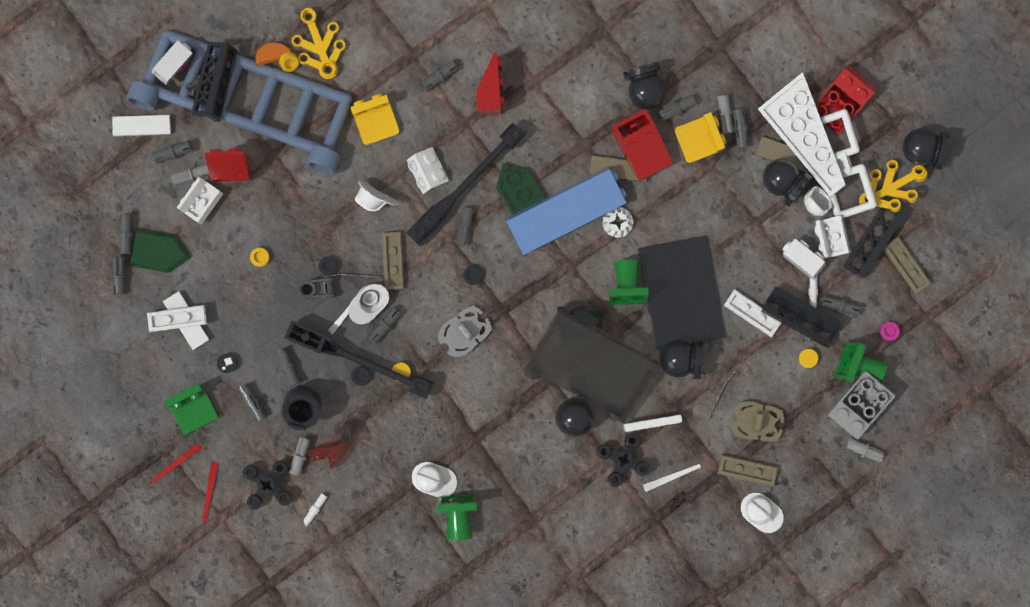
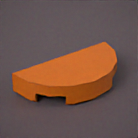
(270, 53)

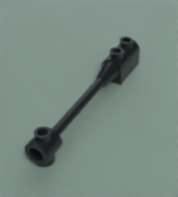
(436, 214)
(322, 344)

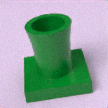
(627, 285)
(854, 363)
(457, 515)

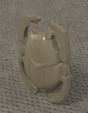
(756, 421)

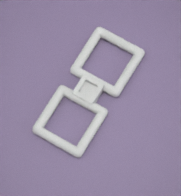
(846, 168)

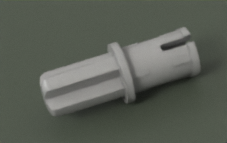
(725, 114)
(190, 174)
(865, 450)
(299, 456)

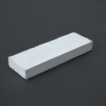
(141, 125)
(751, 313)
(177, 318)
(194, 335)
(652, 423)

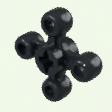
(632, 463)
(261, 492)

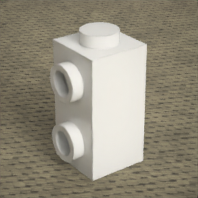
(172, 62)
(803, 258)

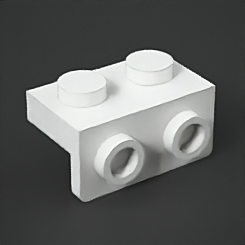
(427, 170)
(199, 200)
(832, 237)

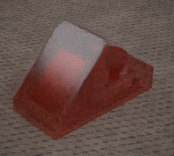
(333, 452)

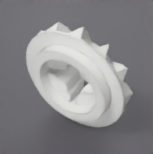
(625, 227)

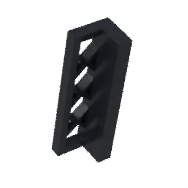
(218, 79)
(879, 245)
(805, 312)

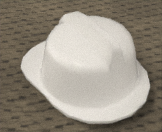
(371, 198)
(368, 303)
(434, 479)
(762, 512)

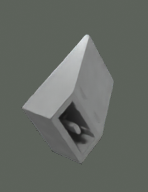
(860, 405)

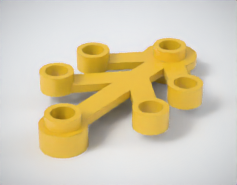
(320, 47)
(890, 187)

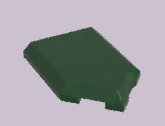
(518, 188)
(157, 251)

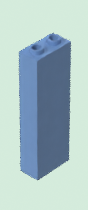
(566, 210)

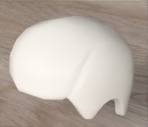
(817, 201)

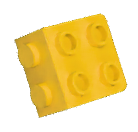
(375, 119)
(700, 138)

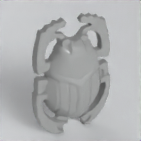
(463, 332)

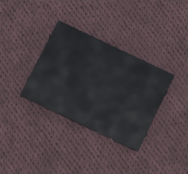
(681, 291)

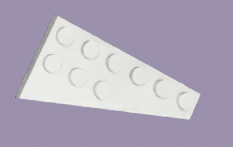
(799, 125)

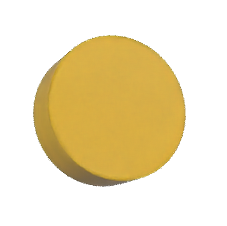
(289, 61)
(260, 257)
(808, 358)
(402, 368)

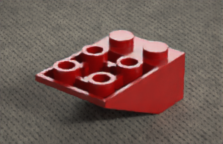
(847, 92)
(488, 95)
(641, 145)
(228, 165)

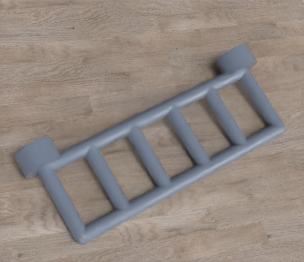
(321, 156)

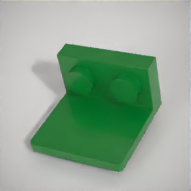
(192, 408)

